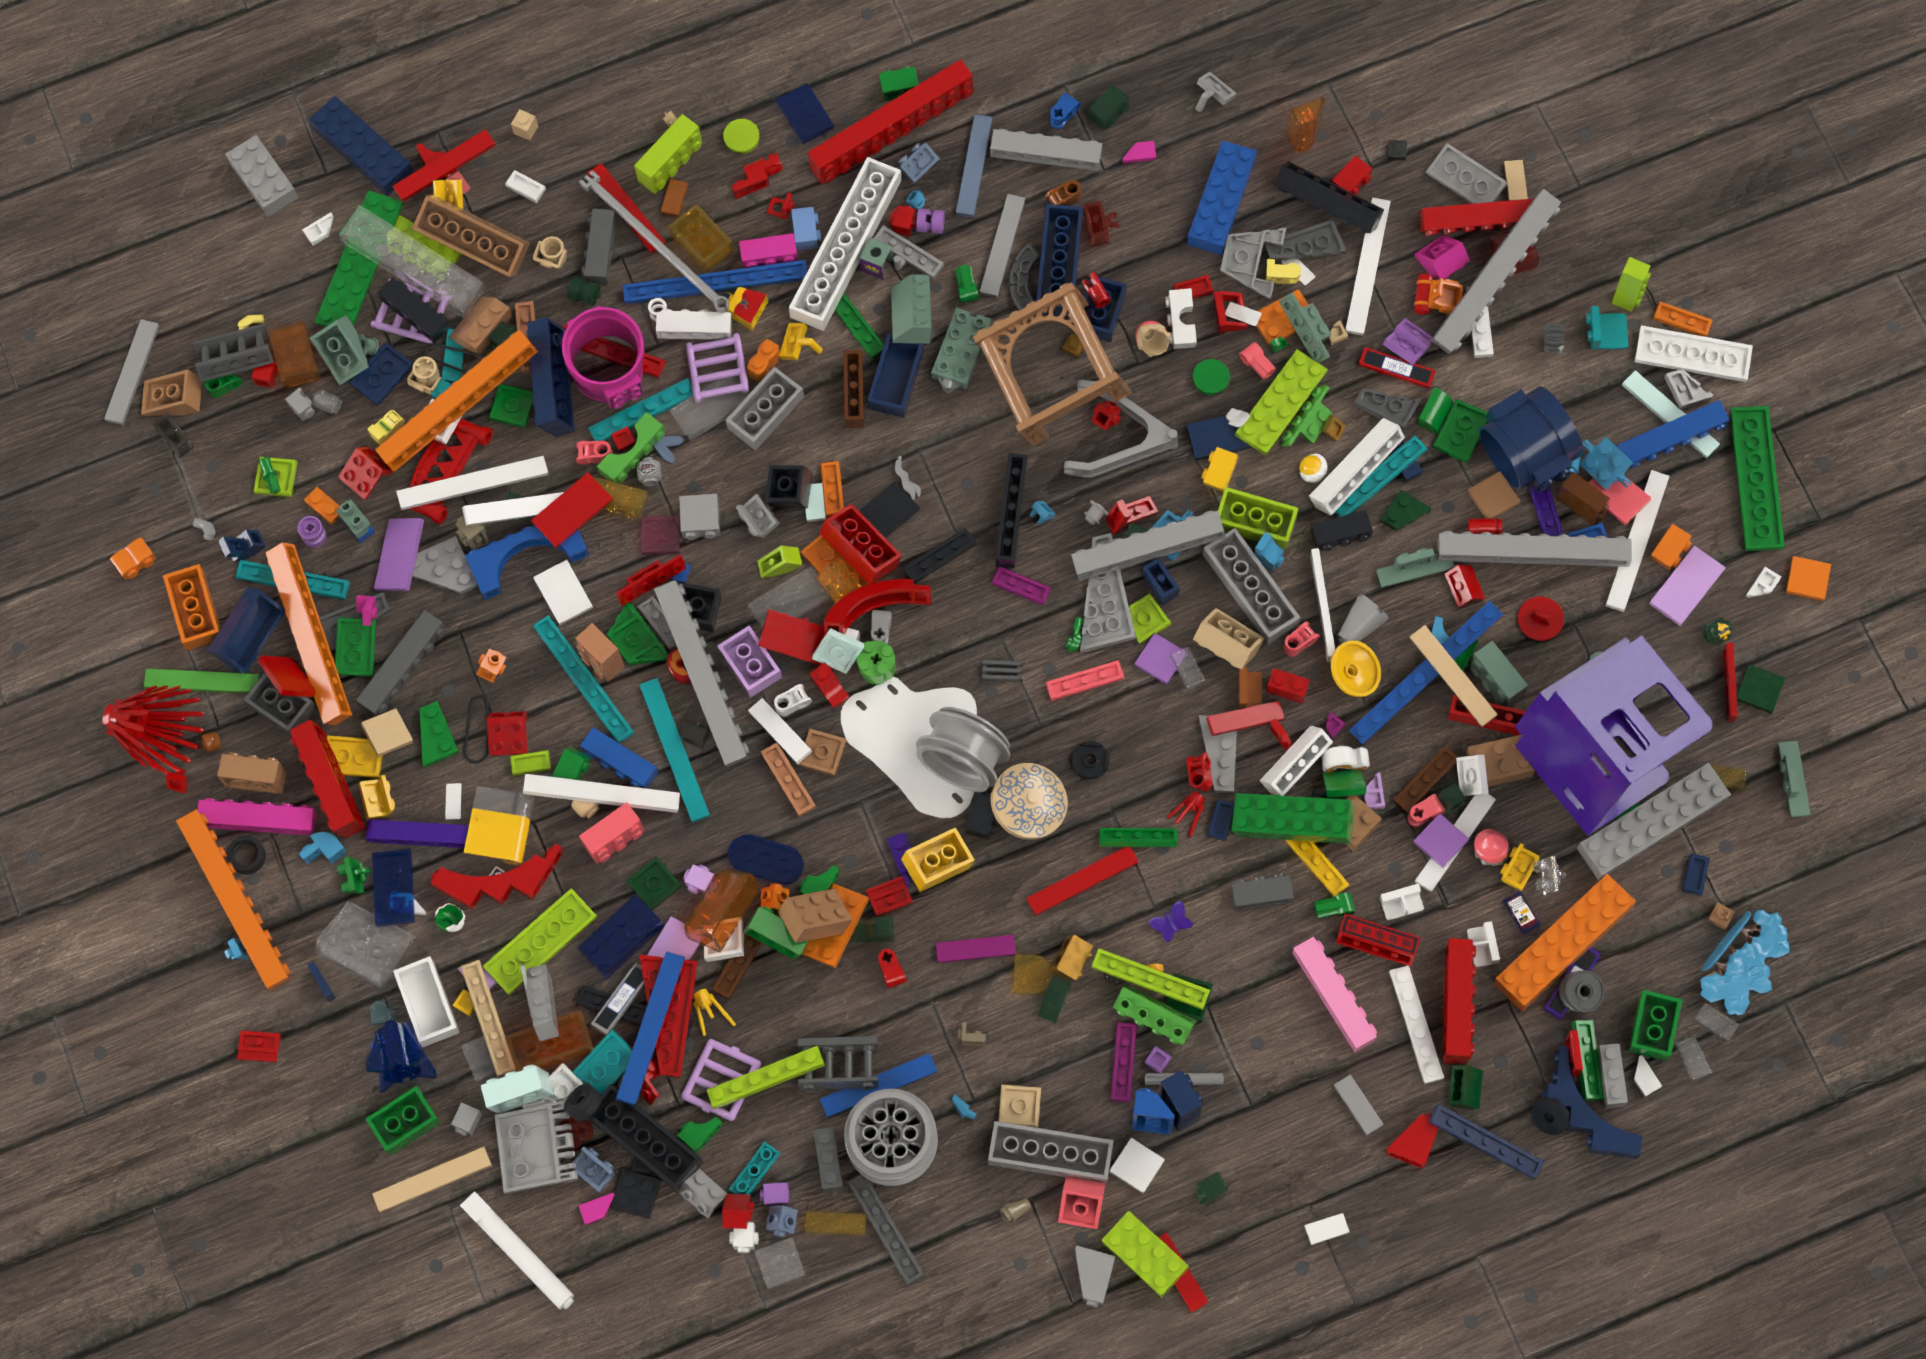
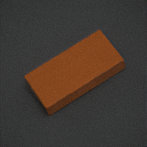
(674, 198)

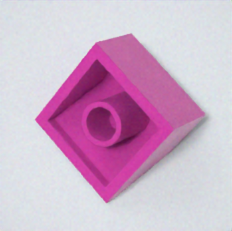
(1443, 257)

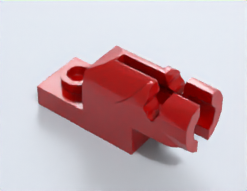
(757, 175)

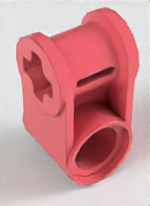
(589, 451)
(1302, 637)
(1427, 809)

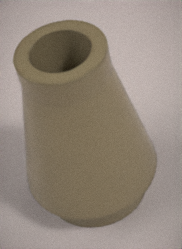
(1012, 1211)

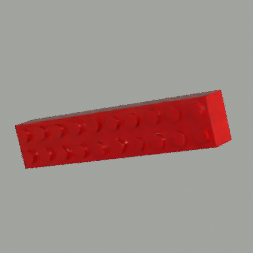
(891, 122)

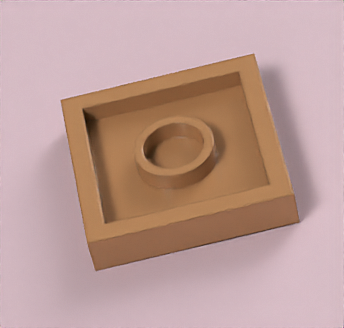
(1494, 496)
(826, 752)

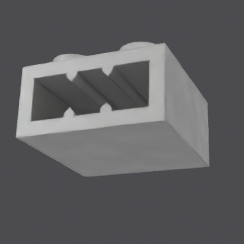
(699, 516)

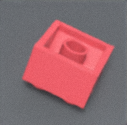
(1081, 1202)

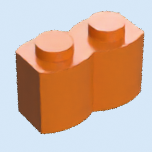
(765, 359)
(133, 558)

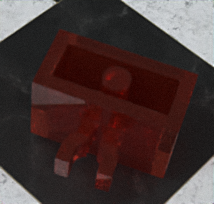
(1098, 223)

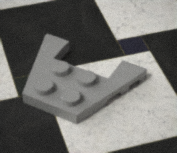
(1243, 258)

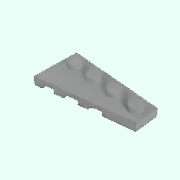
(1222, 755)

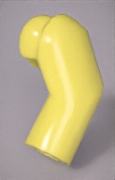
(250, 319)

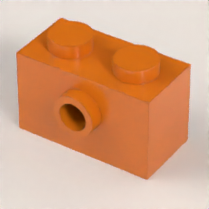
(1671, 547)

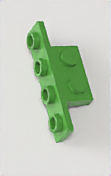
(1310, 420)

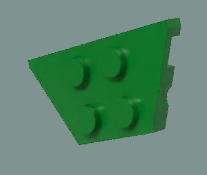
(635, 638)

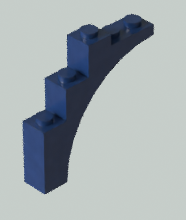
(1604, 1137)

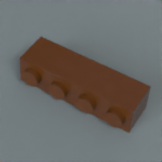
(853, 389)

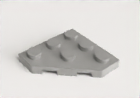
(445, 567)

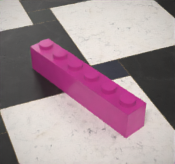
(259, 817)

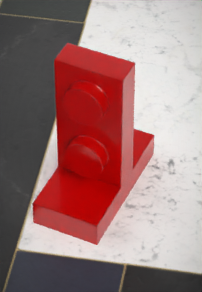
(1124, 514)

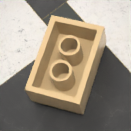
(1228, 638)

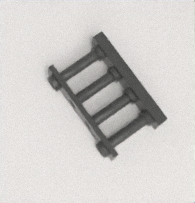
(234, 362)
(848, 1046)

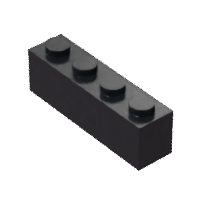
(413, 309)

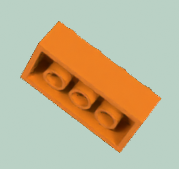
(192, 606)

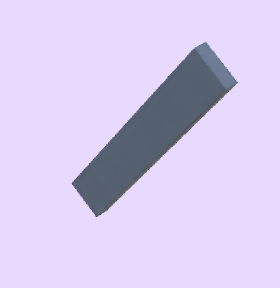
(974, 166)

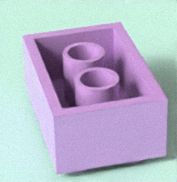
(748, 662)

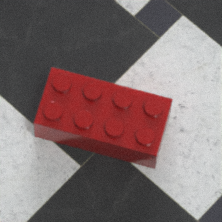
(860, 544)

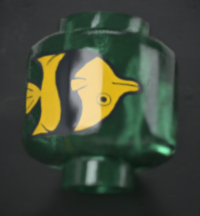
(1717, 631)

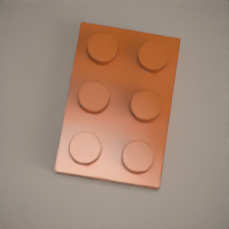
(1275, 322)

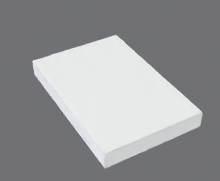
(563, 592)
(563, 1083)

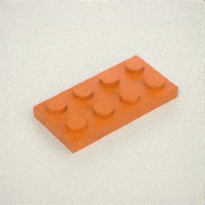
(830, 949)

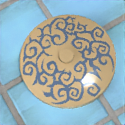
(1029, 801)

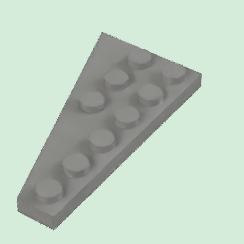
(1106, 609)

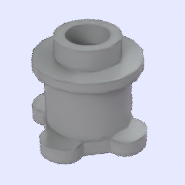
(1095, 513)

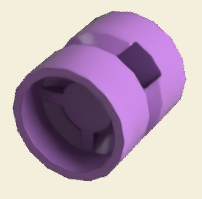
(937, 221)
(312, 531)

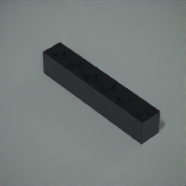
(1329, 197)
(1011, 510)

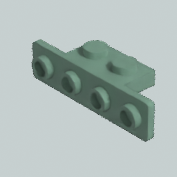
(1308, 326)
(1412, 567)
(1794, 779)

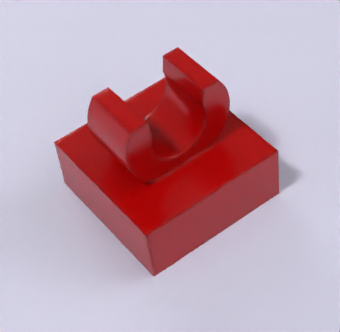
(177, 781)

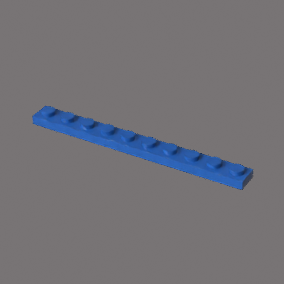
(716, 281)
(1424, 674)

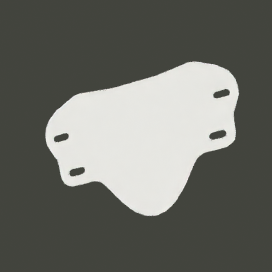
(889, 737)

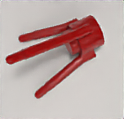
(1192, 803)

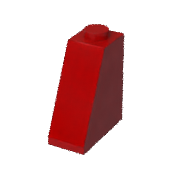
(1415, 1142)

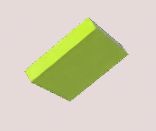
(286, 475)
(1147, 618)

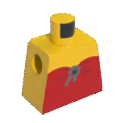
(746, 306)

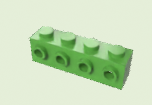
(1154, 1014)

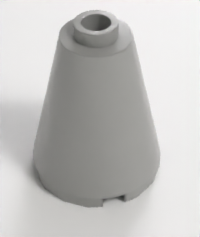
(1361, 620)

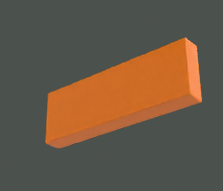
(1682, 319)
(832, 488)

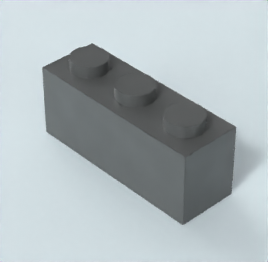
(1262, 892)
(828, 1160)

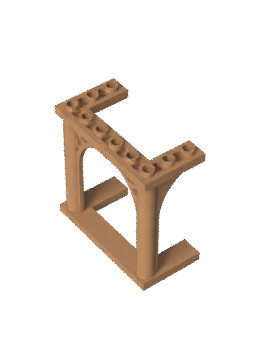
(993, 347)

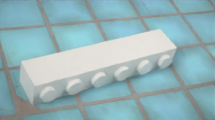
(1357, 466)

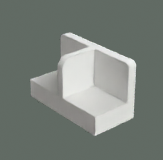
(1401, 902)
(1485, 944)

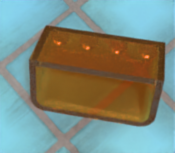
(721, 909)

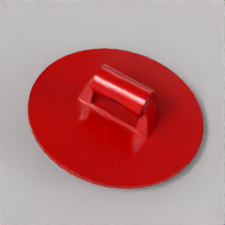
(1540, 618)

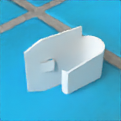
(1237, 417)

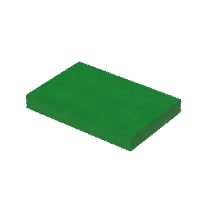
(1460, 431)
(355, 647)

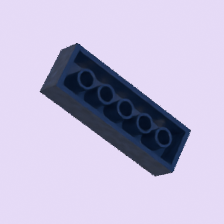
(360, 145)
(1059, 249)
(550, 378)

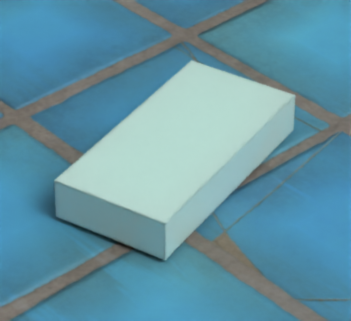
(816, 506)

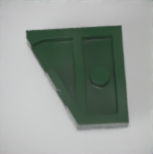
(1403, 511)

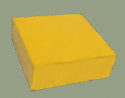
(464, 1003)

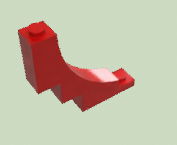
(525, 879)

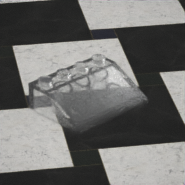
(361, 947)

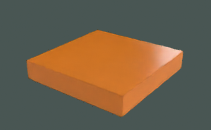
(1808, 578)

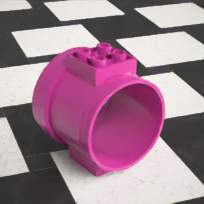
(600, 323)

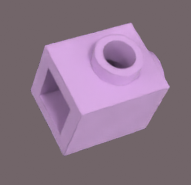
(698, 879)

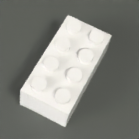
(426, 1001)

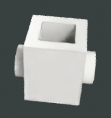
(744, 1239)

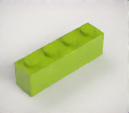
(1632, 284)

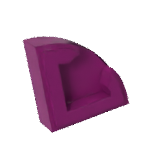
(1334, 725)

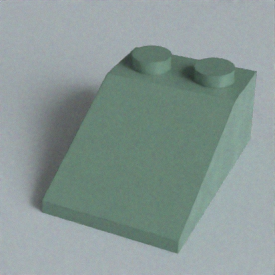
(341, 349)

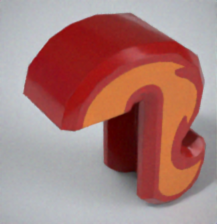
(675, 667)

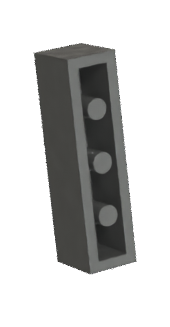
(600, 246)

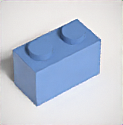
(805, 228)

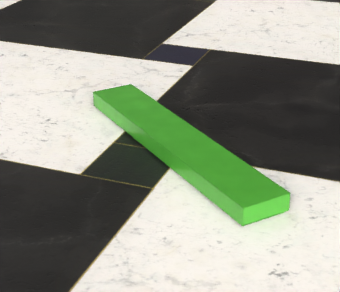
(201, 680)

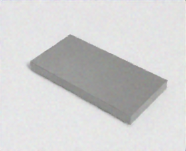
(1465, 176)

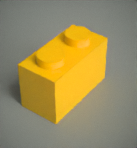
(1220, 469)

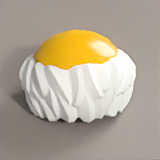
(1313, 468)

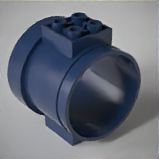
(1531, 439)

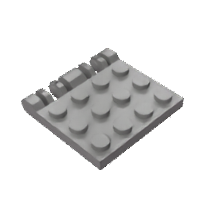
(531, 1147)

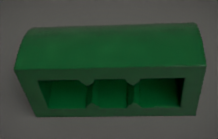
(1465, 1087)

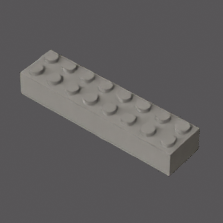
(1653, 821)

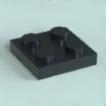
(636, 1194)

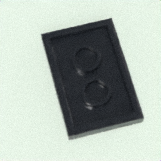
(890, 509)

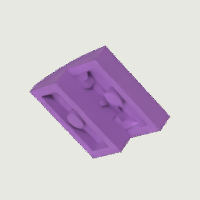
(1408, 341)

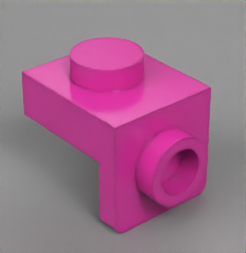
(367, 606)

